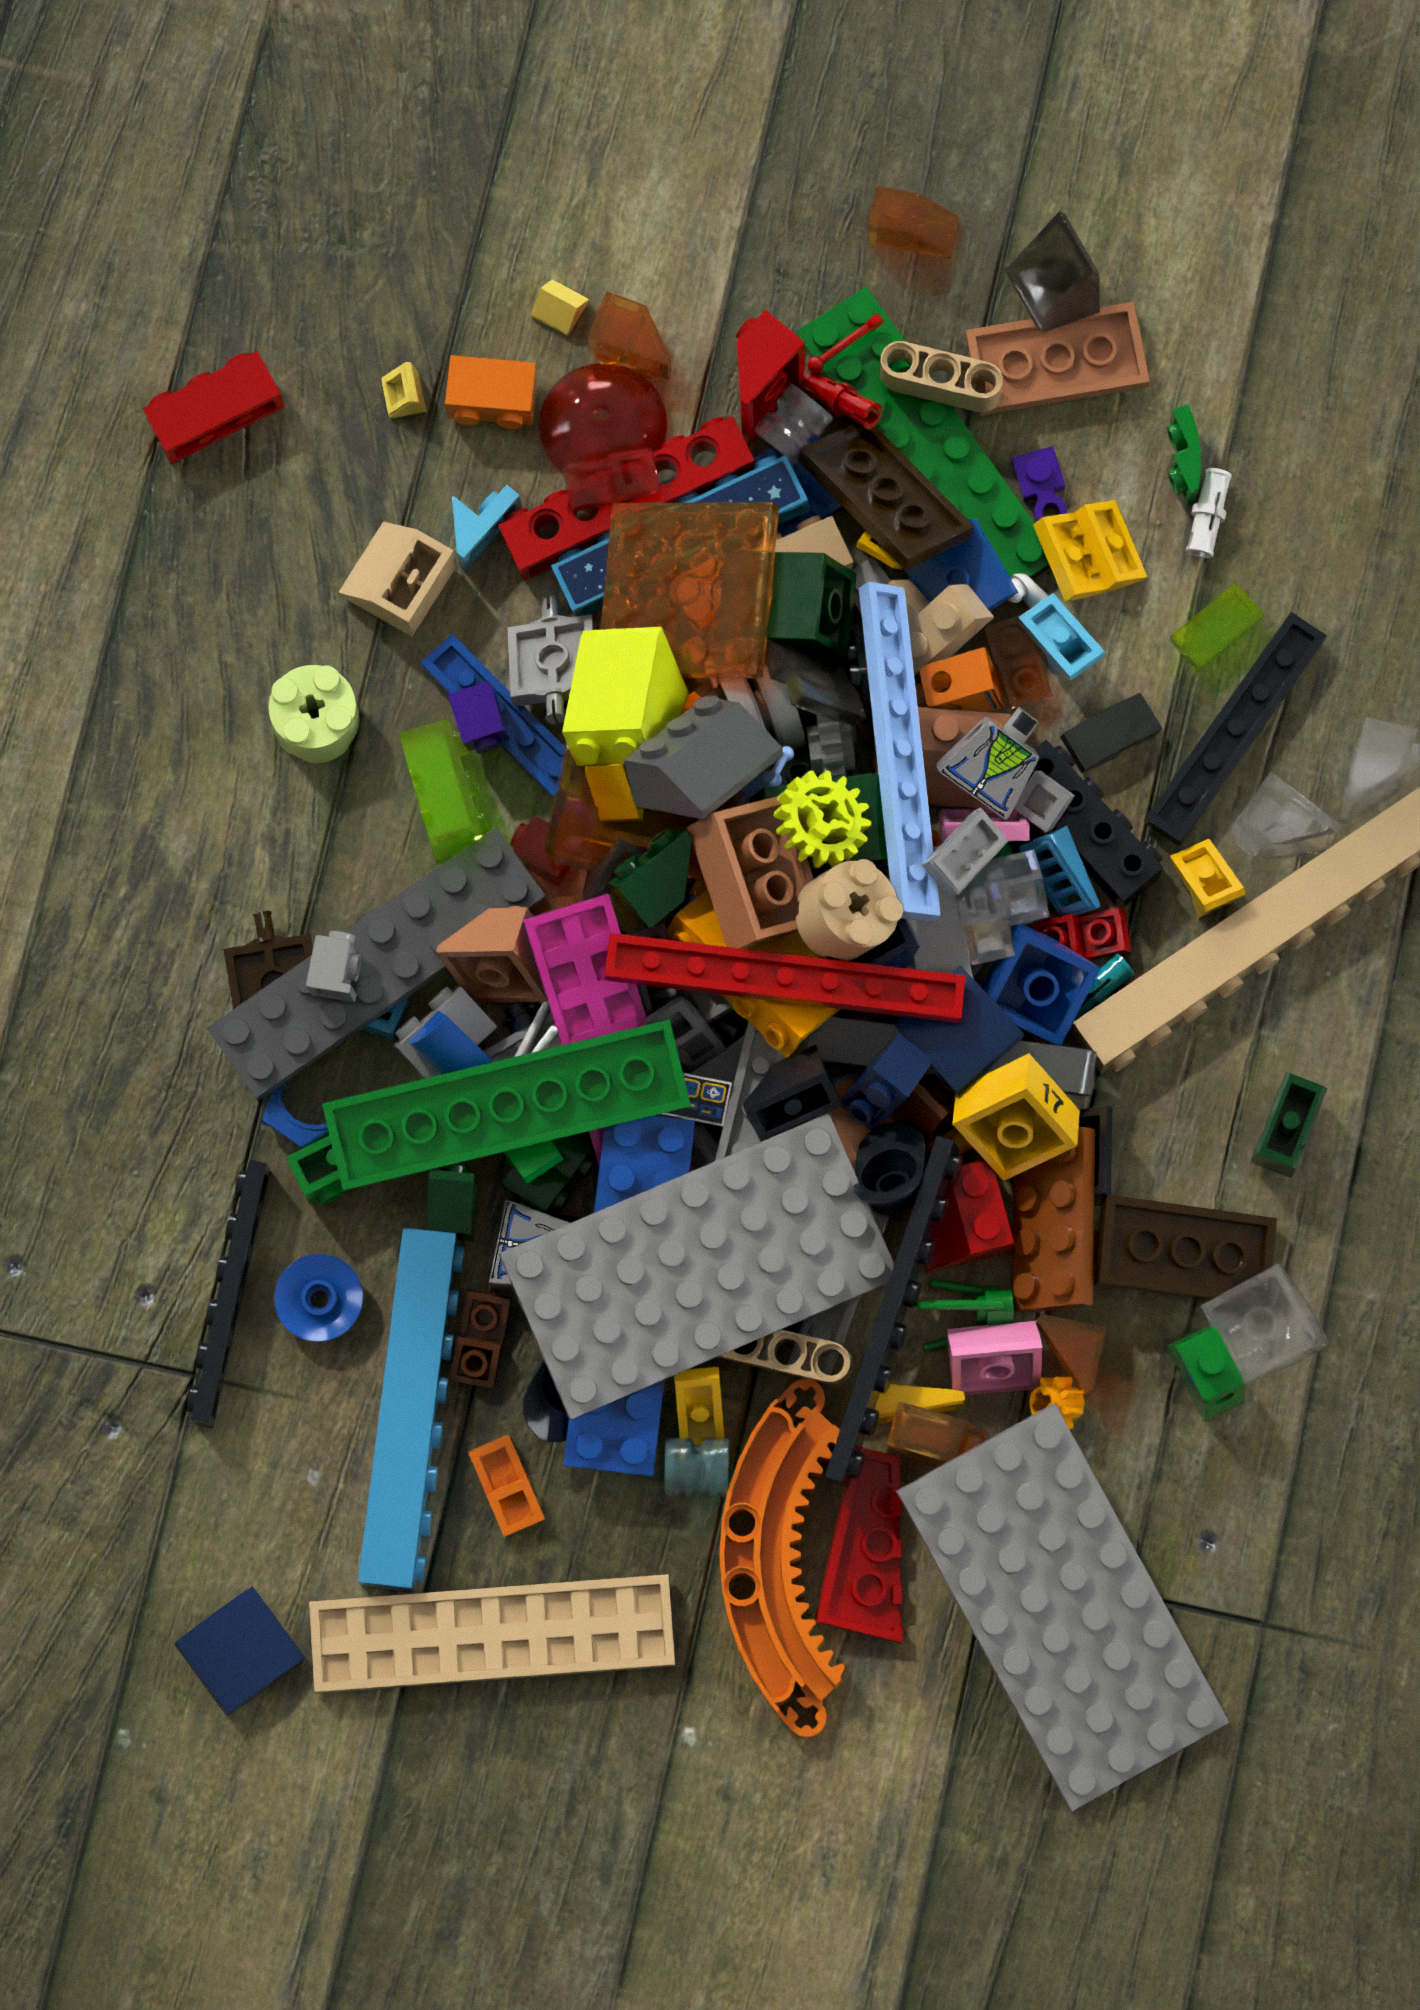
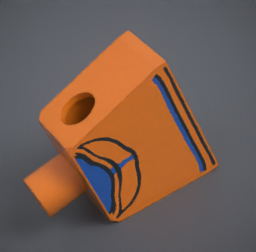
(970, 679)

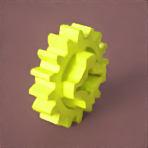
(822, 818)

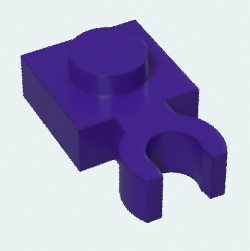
(1040, 479)

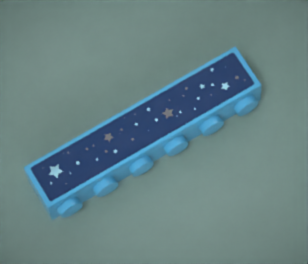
(772, 480)

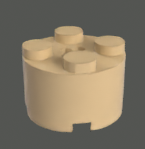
(848, 910)

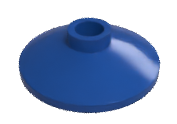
(312, 1276)

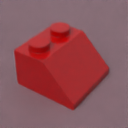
(974, 1220)

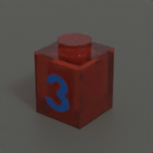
(530, 849)

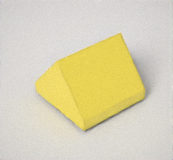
(558, 307)
(403, 391)

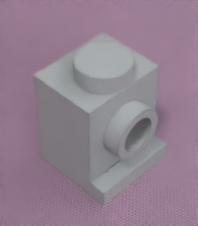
(334, 966)

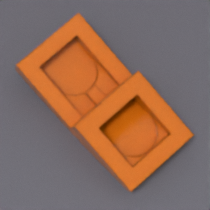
(506, 1485)

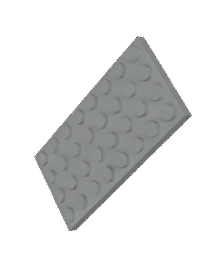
(698, 1266)
(1062, 1607)

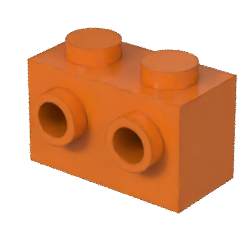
(491, 391)

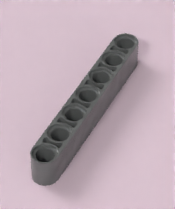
(859, 1041)

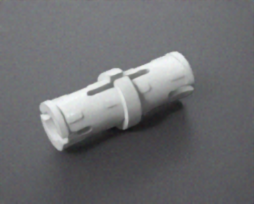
(1208, 512)

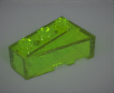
(443, 788)

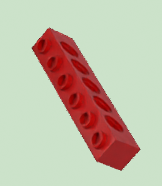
(677, 454)

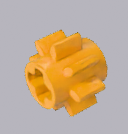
(1059, 1392)

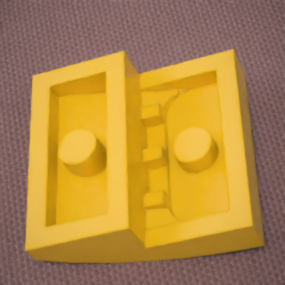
(1090, 550)

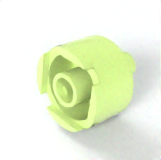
(310, 689)

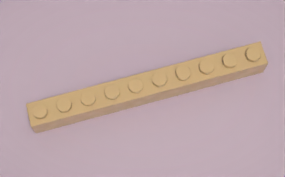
(1253, 937)

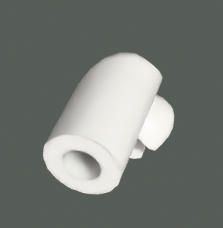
(1028, 590)

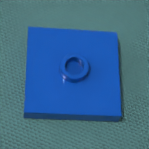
(967, 563)

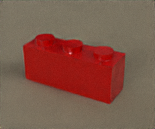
(213, 406)

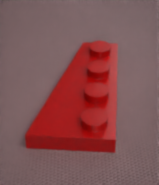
(863, 1564)

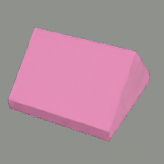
(995, 1358)

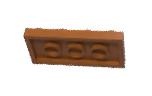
(1055, 1231)

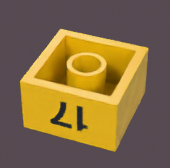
(1016, 1117)

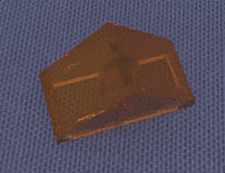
(1075, 1347)

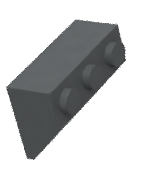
(700, 759)

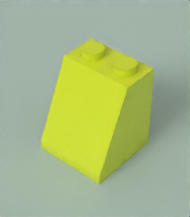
(621, 693)

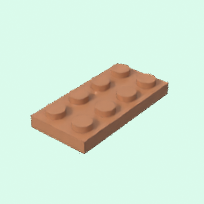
(1063, 364)

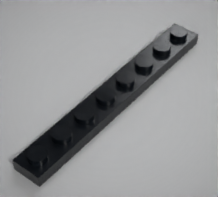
(889, 1329)

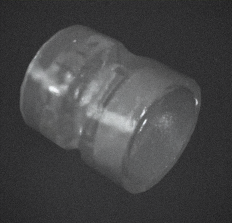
(793, 423)

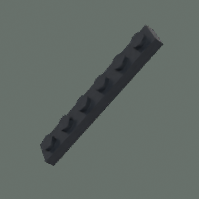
(1235, 729)
(232, 1275)

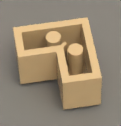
(944, 624)

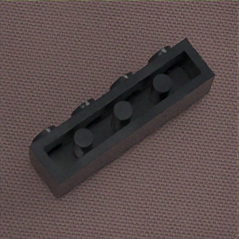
(1102, 837)

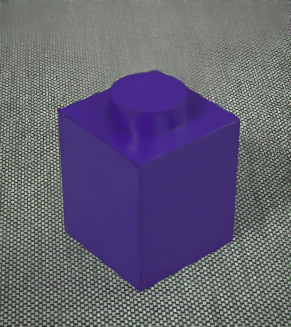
(479, 717)

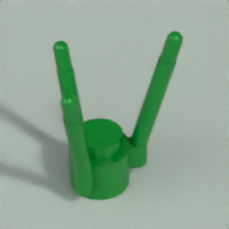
(990, 1305)

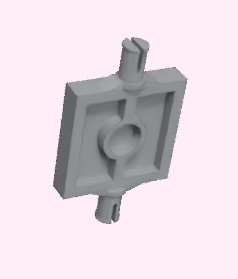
(545, 658)

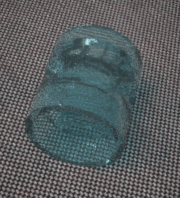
(696, 1467)

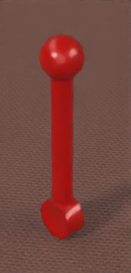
(816, 364)

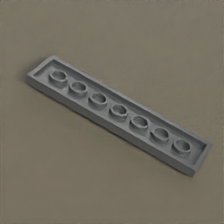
(289, 1029)

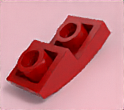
(1090, 935)

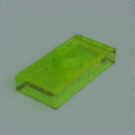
(1217, 626)

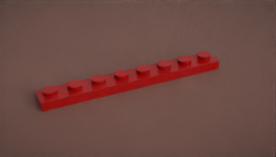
(784, 978)

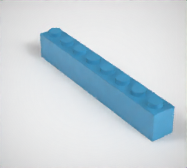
(409, 1410)

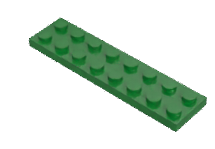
(927, 432)
(506, 1104)

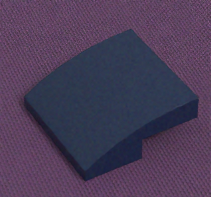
(968, 1047)
(239, 1651)

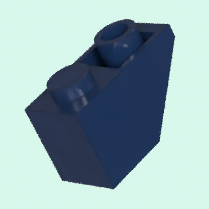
(885, 1082)

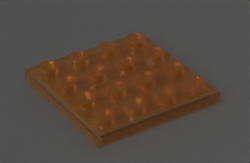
(697, 576)

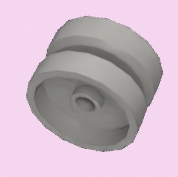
(768, 706)

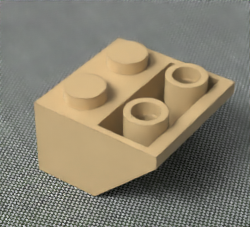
(399, 576)

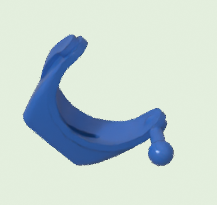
(292, 1129)

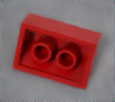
(767, 364)

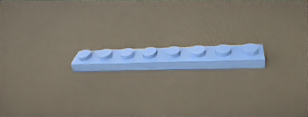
(899, 748)

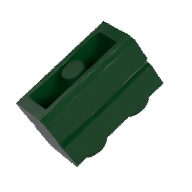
(1289, 1125)

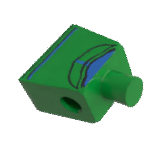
(1208, 1372)

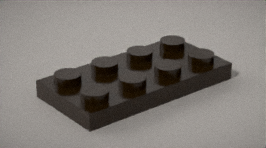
(886, 494)
(1180, 1247)

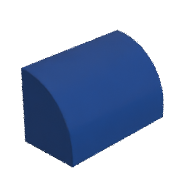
(447, 1046)

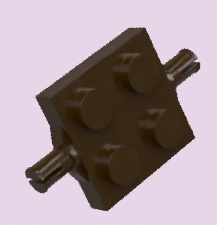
(263, 959)

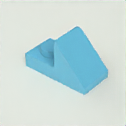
(477, 532)
(1061, 638)

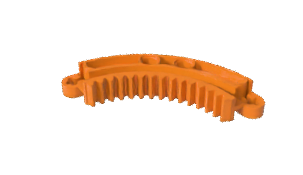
(770, 1623)

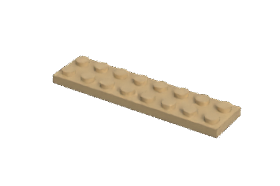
(491, 1633)

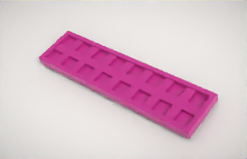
(571, 962)

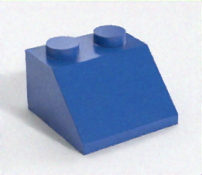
(1040, 984)

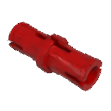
(842, 399)

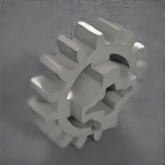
(830, 747)

